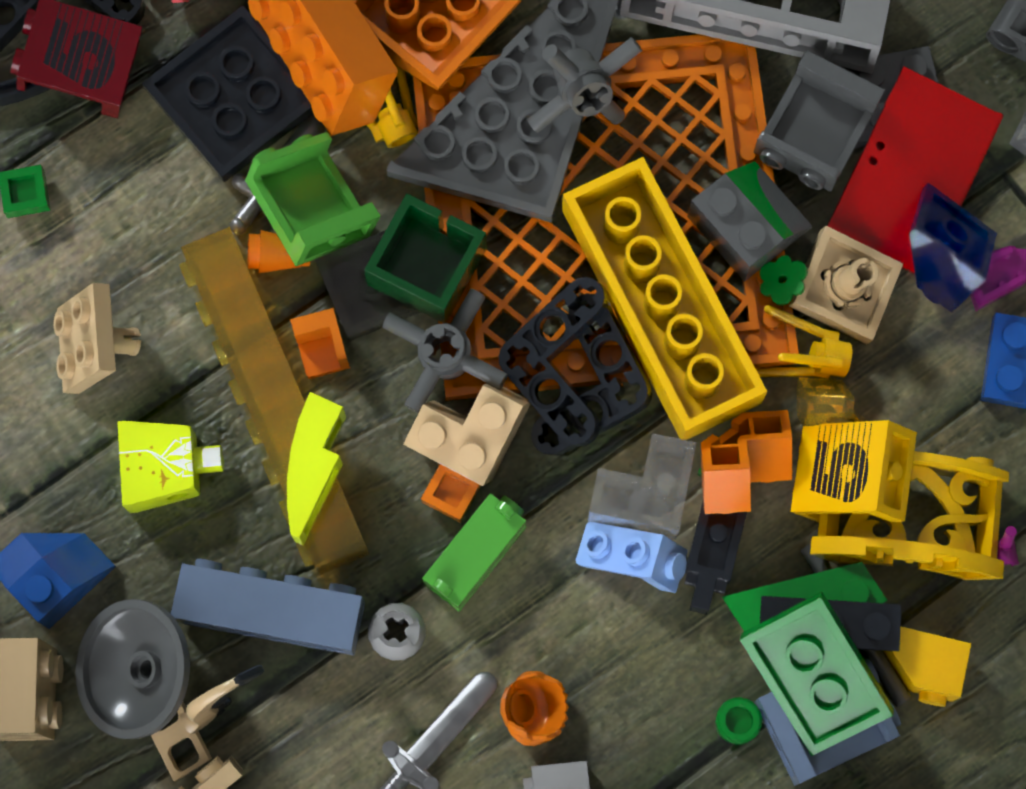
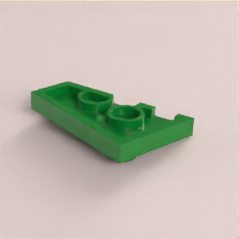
(840, 584)

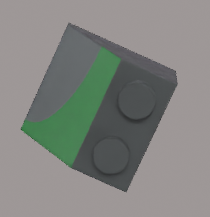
(747, 218)

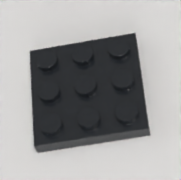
(230, 94)

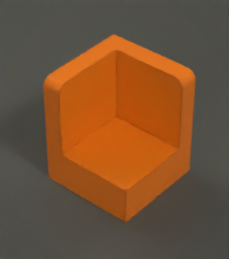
(320, 343)

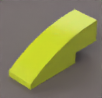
(312, 464)

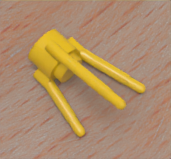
(396, 123)
(824, 357)

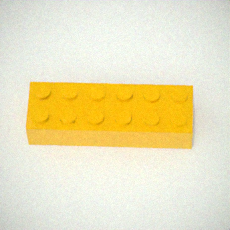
(663, 299)

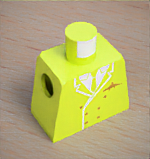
(162, 464)

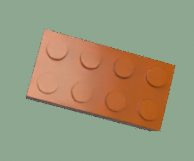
(330, 58)

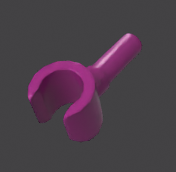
(1007, 548)

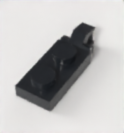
(712, 556)

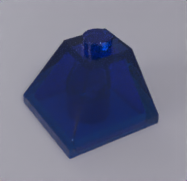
(948, 249)

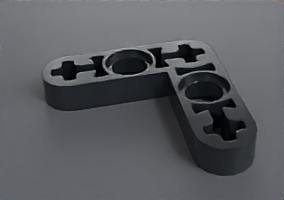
(542, 352)
(608, 392)

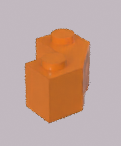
(750, 451)

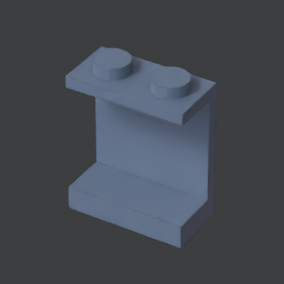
(796, 757)

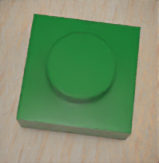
(24, 191)

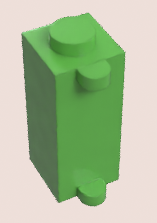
(475, 551)

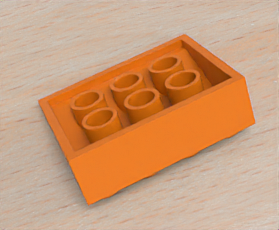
(433, 35)

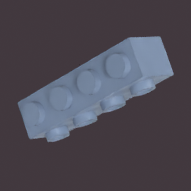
(267, 607)

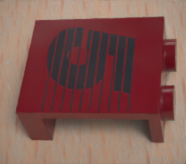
(77, 53)

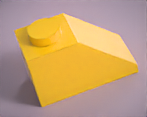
(931, 665)

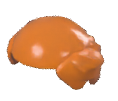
(534, 708)

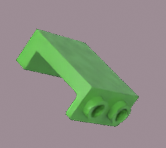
(308, 199)

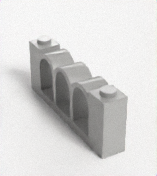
(848, 44)

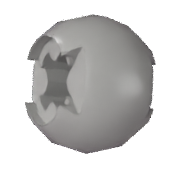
(400, 614)

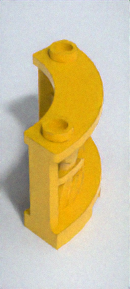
(961, 556)

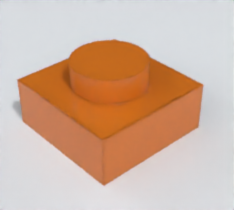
(450, 493)

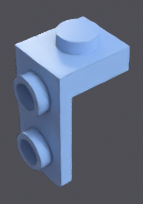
(633, 554)

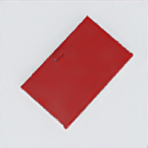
(925, 139)

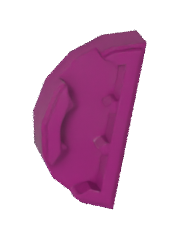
(1004, 276)

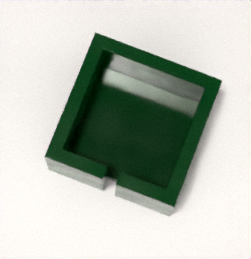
(421, 263)

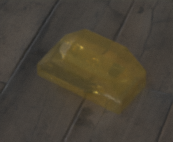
(824, 400)

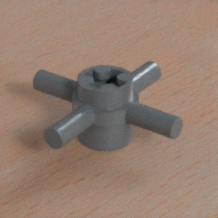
(583, 83)
(447, 367)

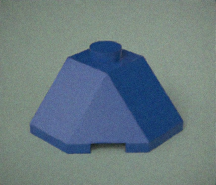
(52, 572)

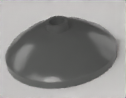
(116, 669)

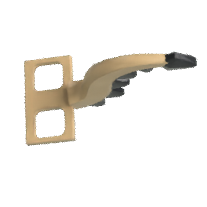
(196, 717)

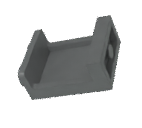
(818, 122)

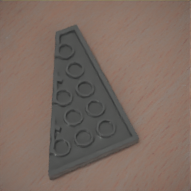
(482, 137)

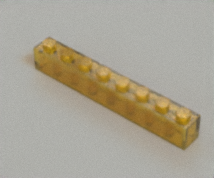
(265, 385)

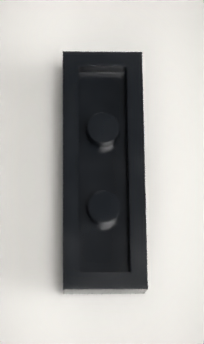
(868, 624)

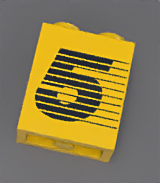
(854, 470)

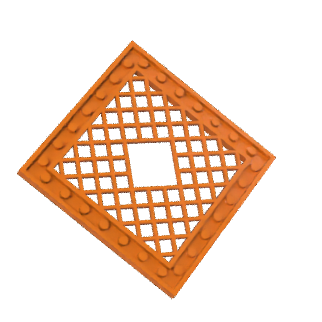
(660, 63)

